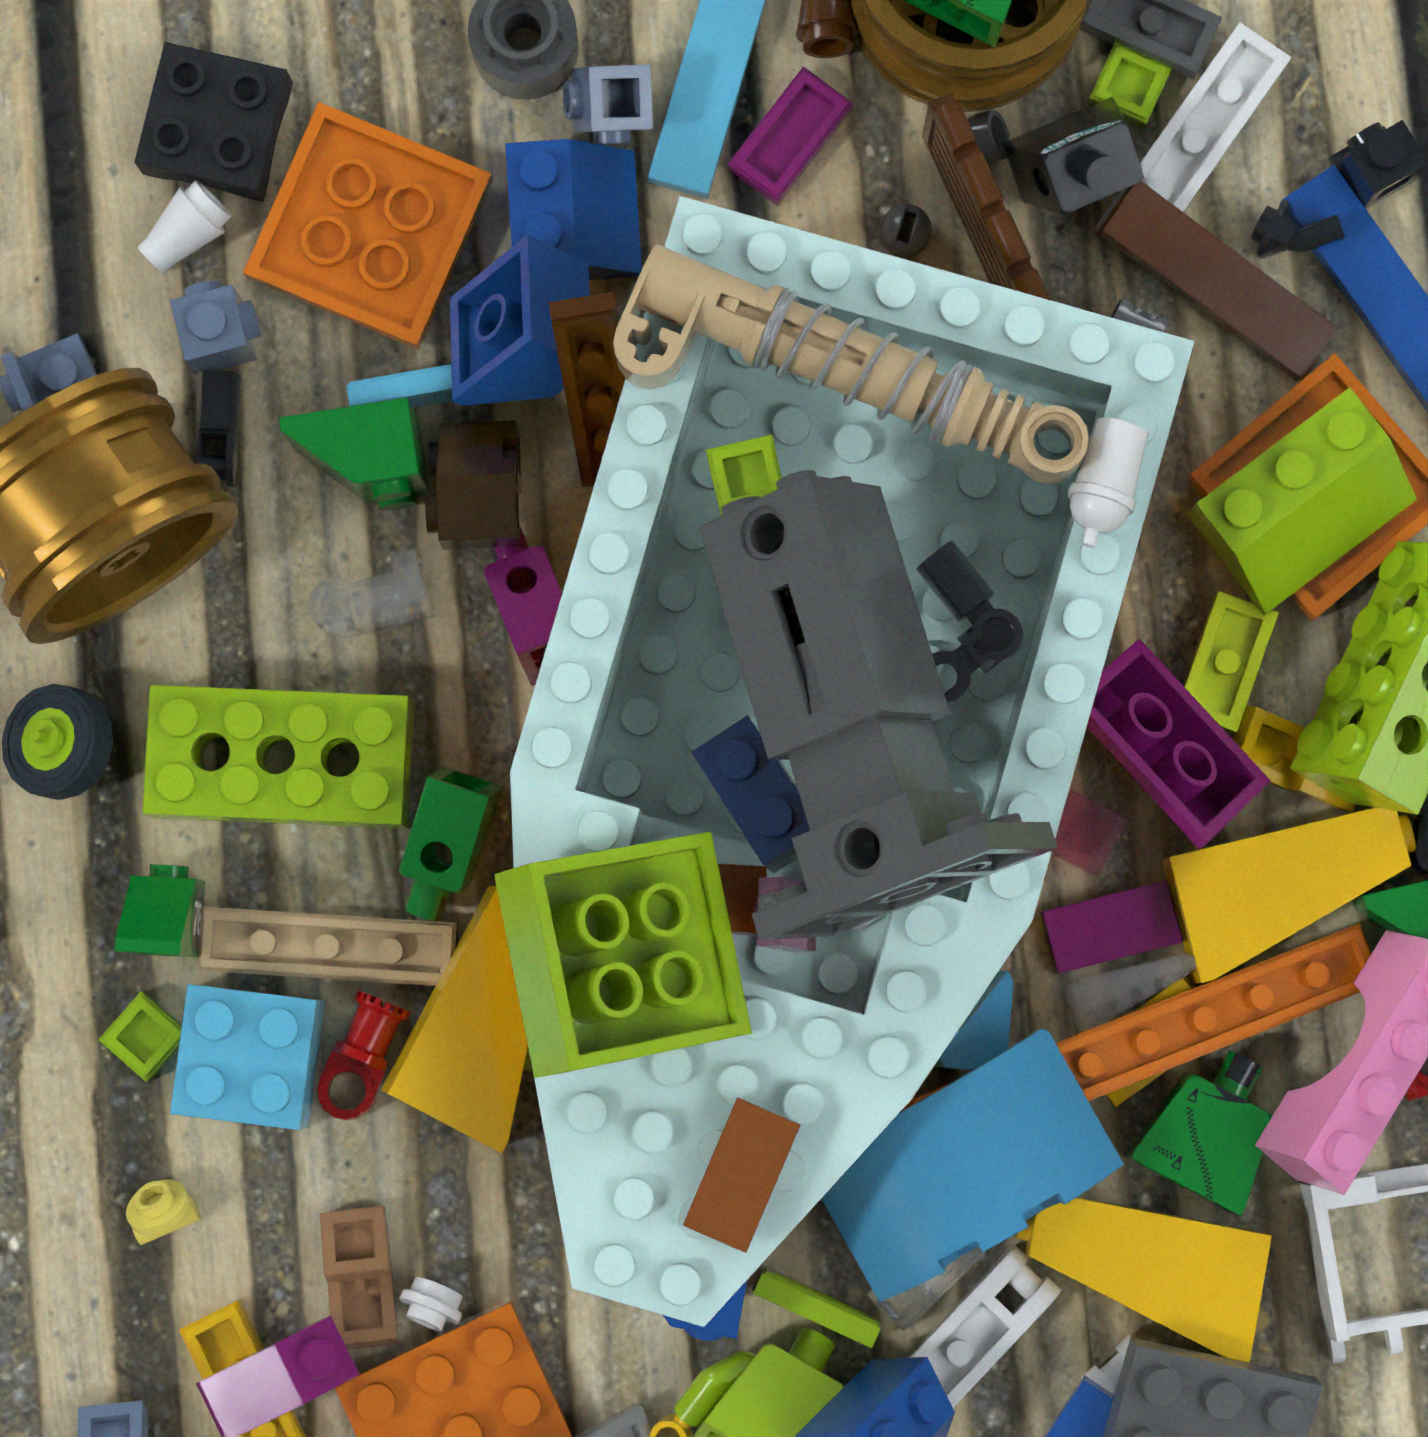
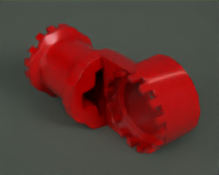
(362, 1053)

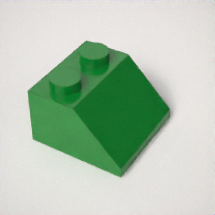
(366, 449)

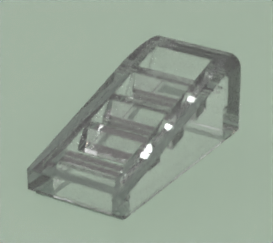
(1107, 994)

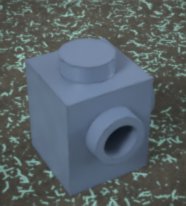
(609, 101)
(215, 326)

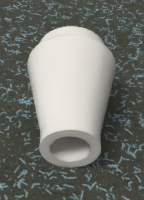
(185, 226)

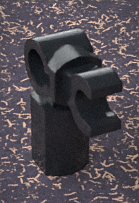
(963, 591)

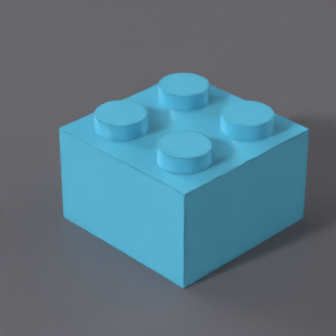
(247, 1057)

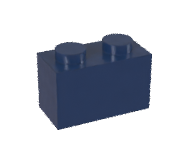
(755, 792)

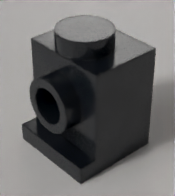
(1379, 161)

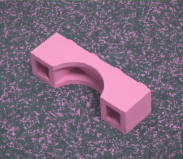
(1333, 1124)

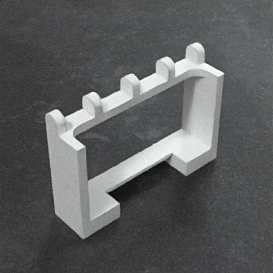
(1364, 1189)

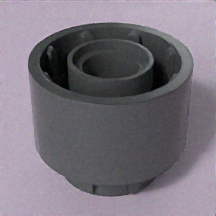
(530, 71)

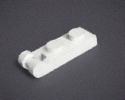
(982, 1328)

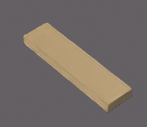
(324, 946)

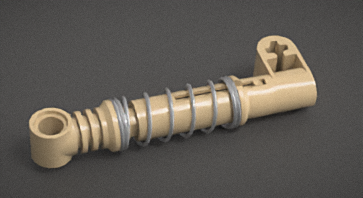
(779, 331)

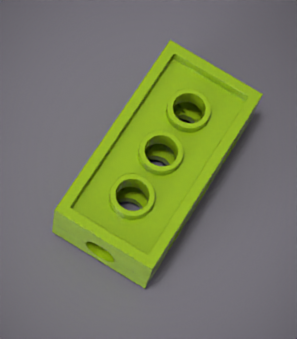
(252, 722)
(1386, 753)

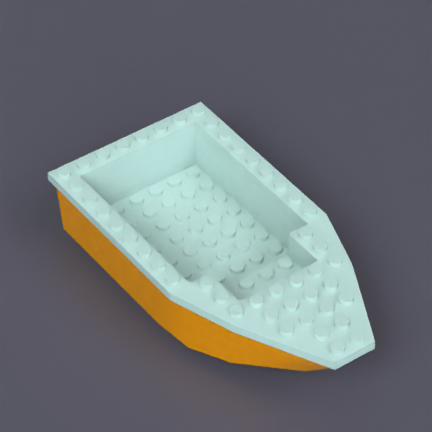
(651, 672)

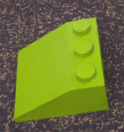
(622, 953)

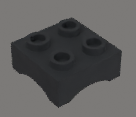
(213, 121)

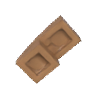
(360, 1276)

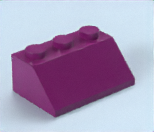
(1171, 745)

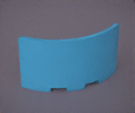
(970, 1166)

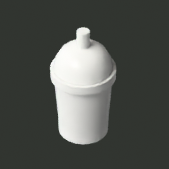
(1107, 478)

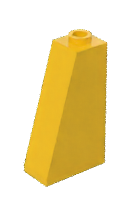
(1271, 885)
(470, 1037)
(1165, 1266)

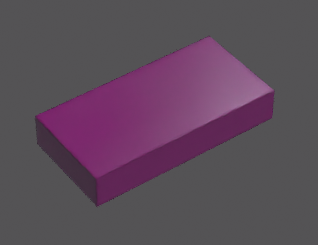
(790, 136)
(1111, 927)

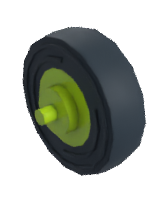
(57, 742)

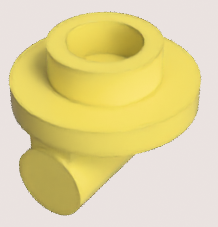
(160, 1209)

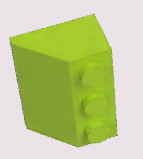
(1304, 501)

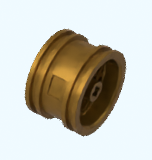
(924, 67)
(100, 505)

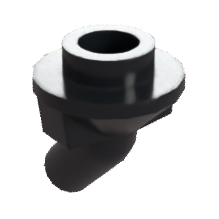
(1279, 231)

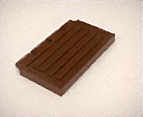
(978, 198)

